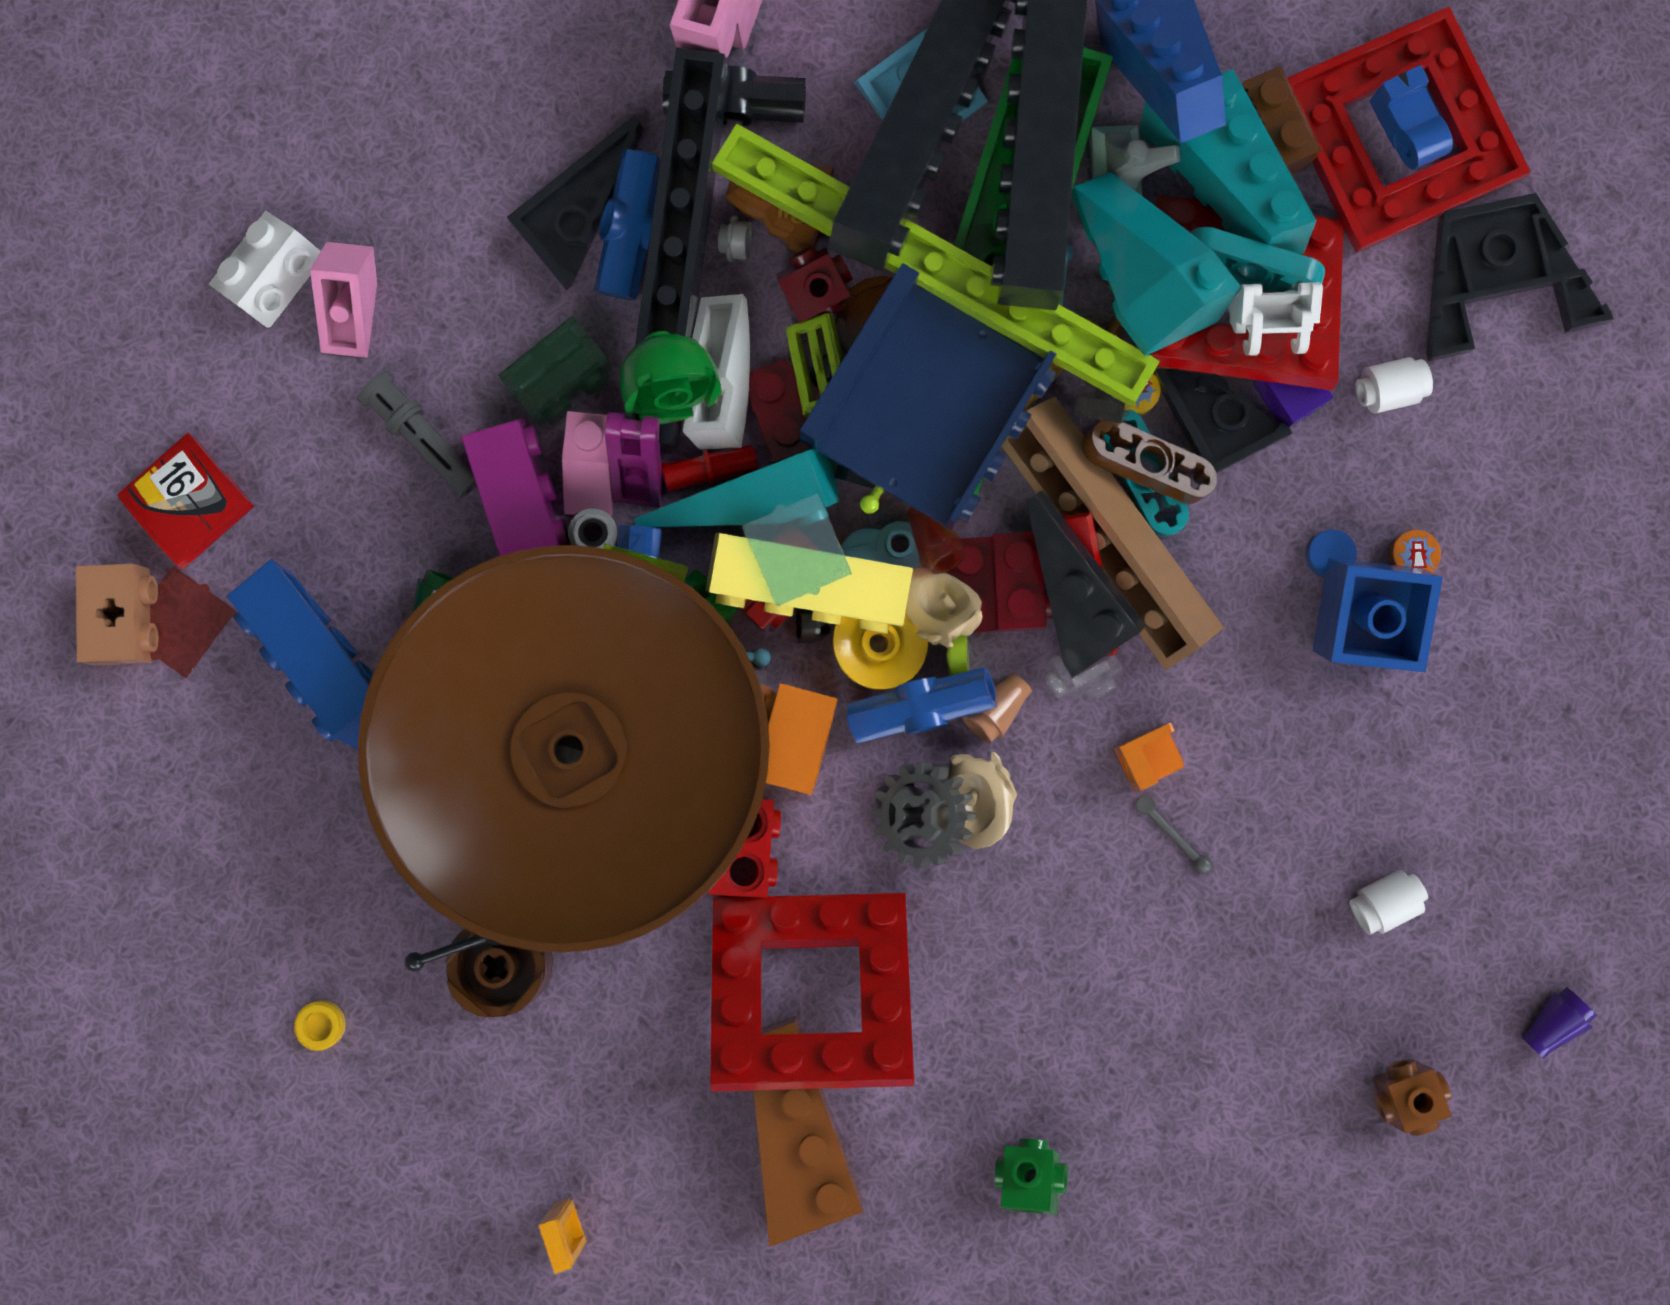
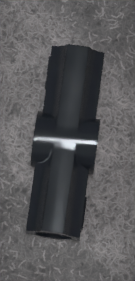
(757, 97)

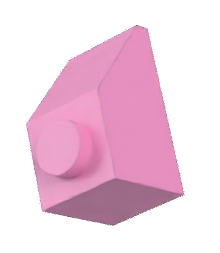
(344, 298)
(586, 464)

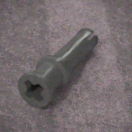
(406, 419)

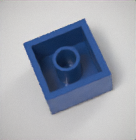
(1377, 615)

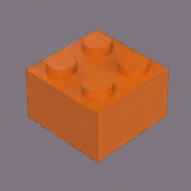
(797, 736)

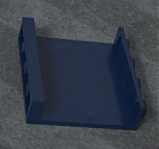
(926, 401)

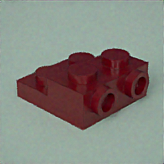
(1007, 580)

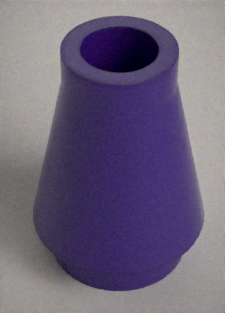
(1559, 1022)

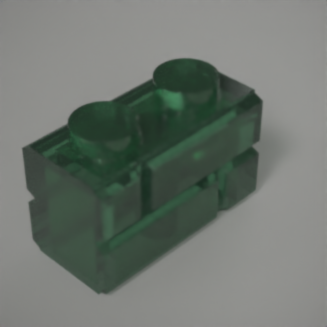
(557, 372)

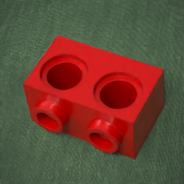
(758, 850)

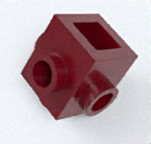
(810, 300)

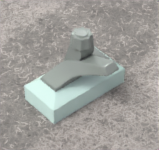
(1123, 154)

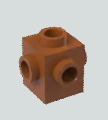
(1399, 1088)

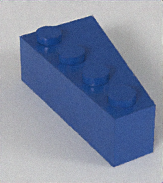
(1167, 60)
(310, 655)

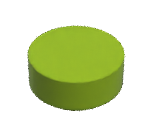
(958, 656)

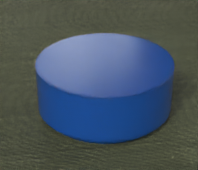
(1329, 545)

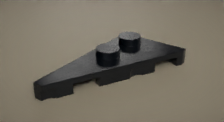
(568, 210)
(1216, 419)
(1084, 602)

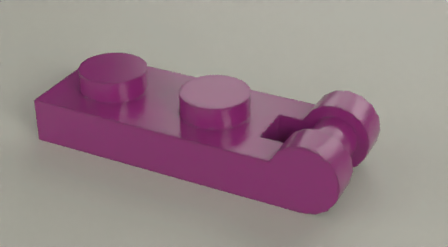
(634, 459)

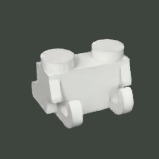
(1276, 313)

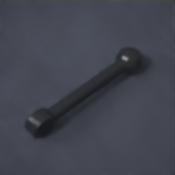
(416, 961)

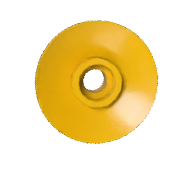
(883, 670)

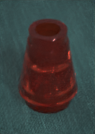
(936, 545)

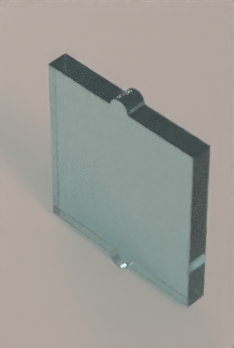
(796, 549)

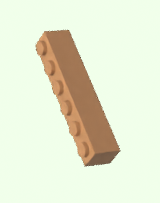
(1130, 552)

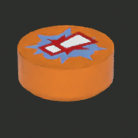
(1415, 550)

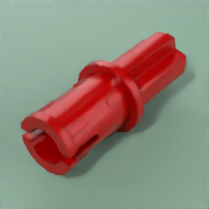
(709, 468)

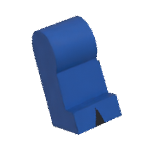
(1411, 119)

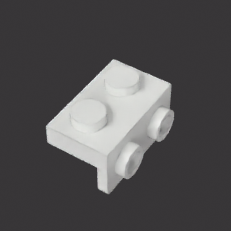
(266, 269)

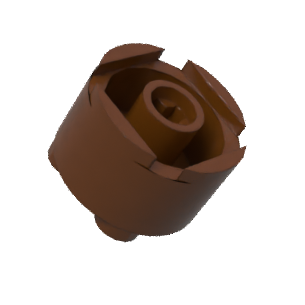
(493, 995)

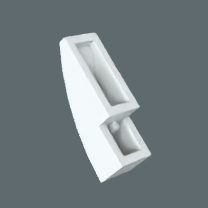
(724, 334)

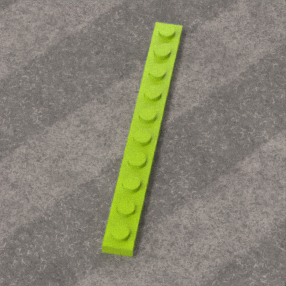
(942, 270)

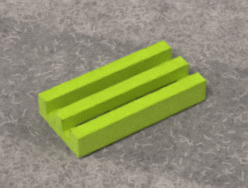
(799, 362)

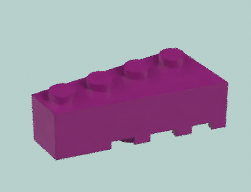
(514, 487)

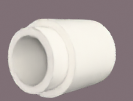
(1394, 384)
(1389, 902)

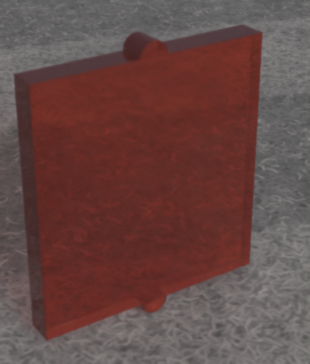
(186, 621)

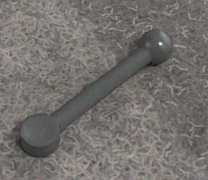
(1146, 805)

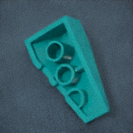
(1157, 270)
(752, 494)

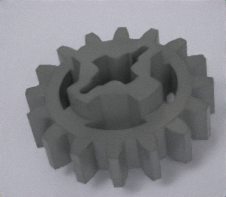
(942, 816)

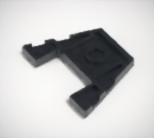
(1498, 253)

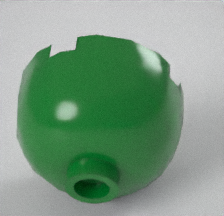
(668, 378)

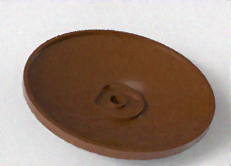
(468, 731)

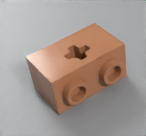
(100, 594)

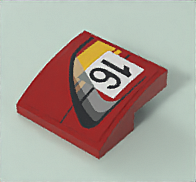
(185, 501)

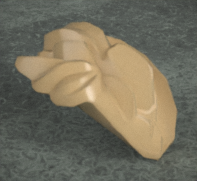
(942, 607)
(991, 800)

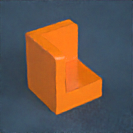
(1149, 757)

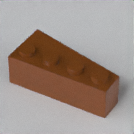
(801, 1159)

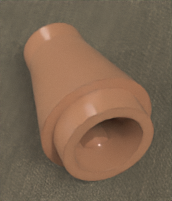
(994, 723)

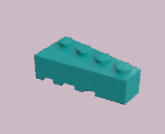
(1240, 173)

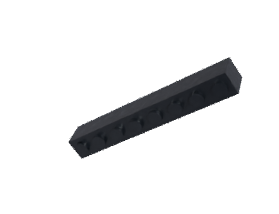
(915, 128)
(1041, 153)
(683, 201)

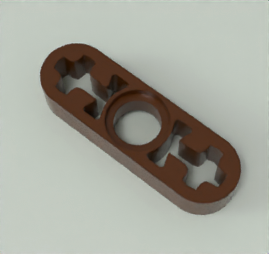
(1170, 456)

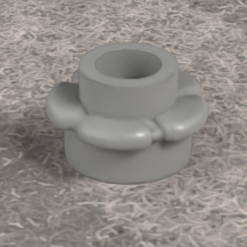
(735, 239)

